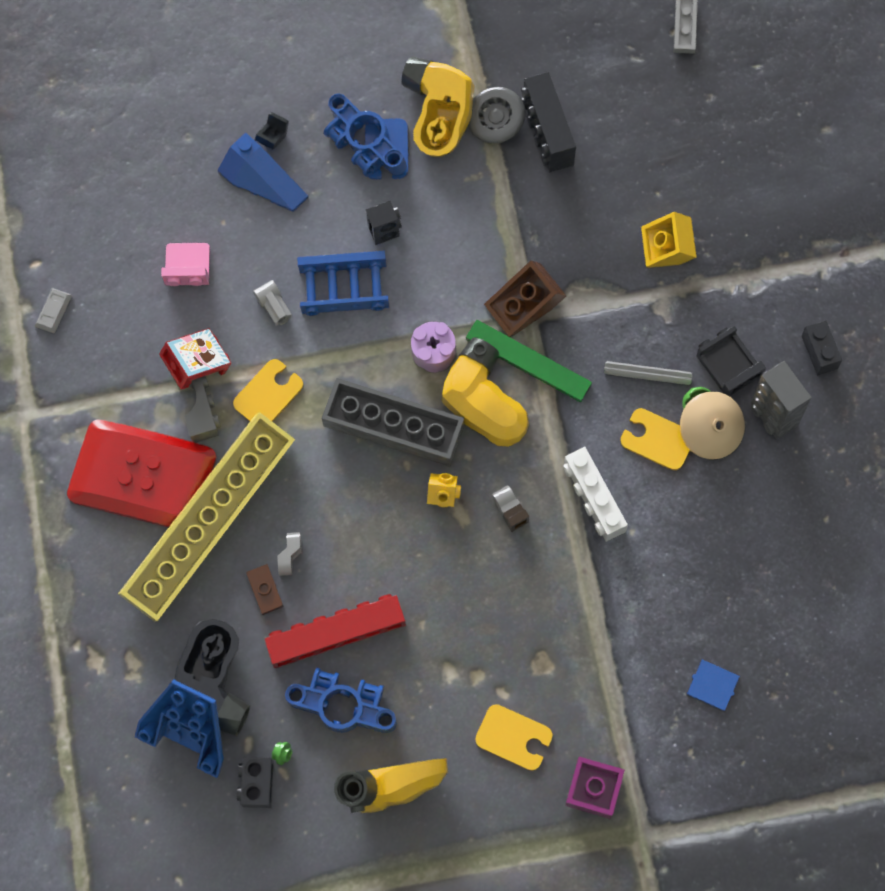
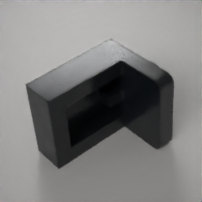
(273, 131)

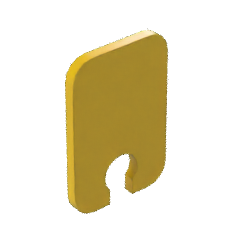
(265, 395)
(661, 441)
(507, 734)

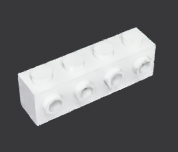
(595, 494)

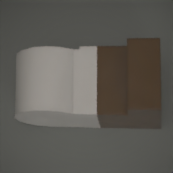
(510, 508)

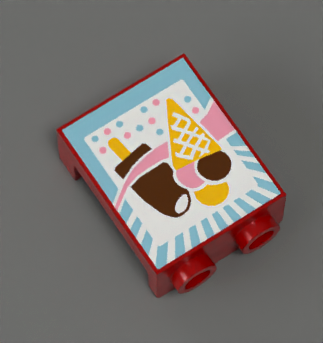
(194, 357)

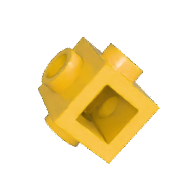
(443, 490)

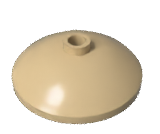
(699, 425)

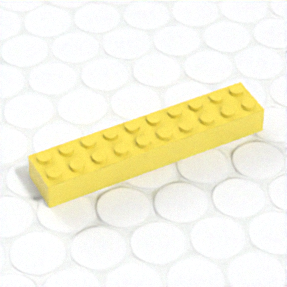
(206, 517)

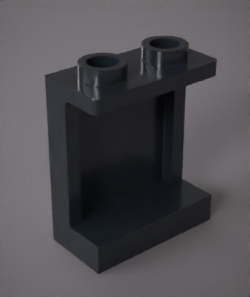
(729, 361)

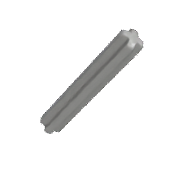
(648, 373)

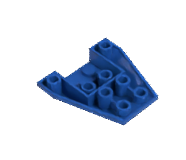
(188, 720)

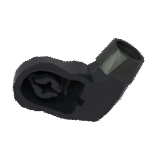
(205, 669)

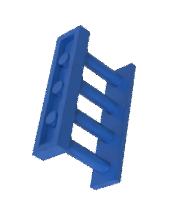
(333, 263)

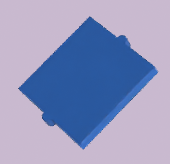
(713, 685)

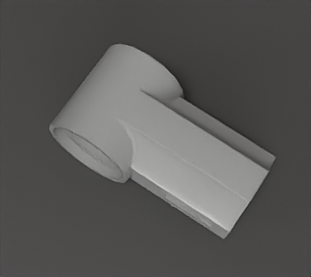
(270, 298)

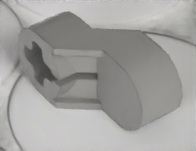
(286, 557)

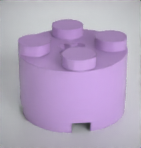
(433, 334)

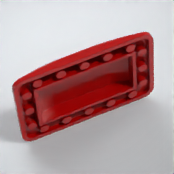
(138, 472)

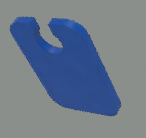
(397, 135)

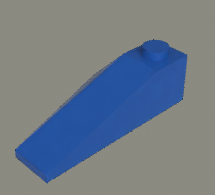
(255, 170)

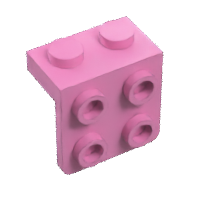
(186, 264)

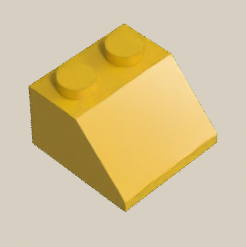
(668, 241)

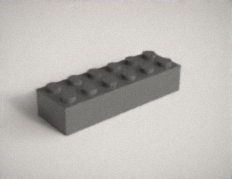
(393, 422)

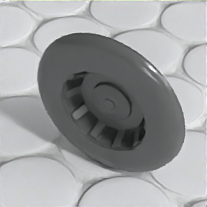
(497, 118)

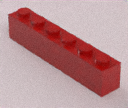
(335, 631)

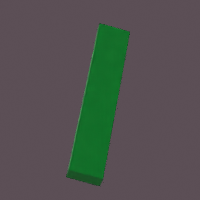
(532, 362)

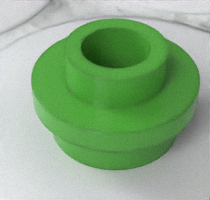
(282, 752)

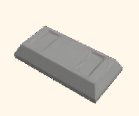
(53, 310)

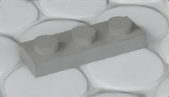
(685, 26)

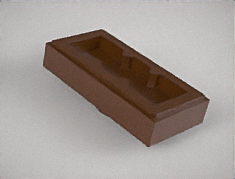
(264, 589)

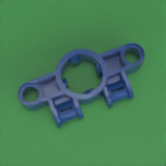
(367, 157)
(326, 685)

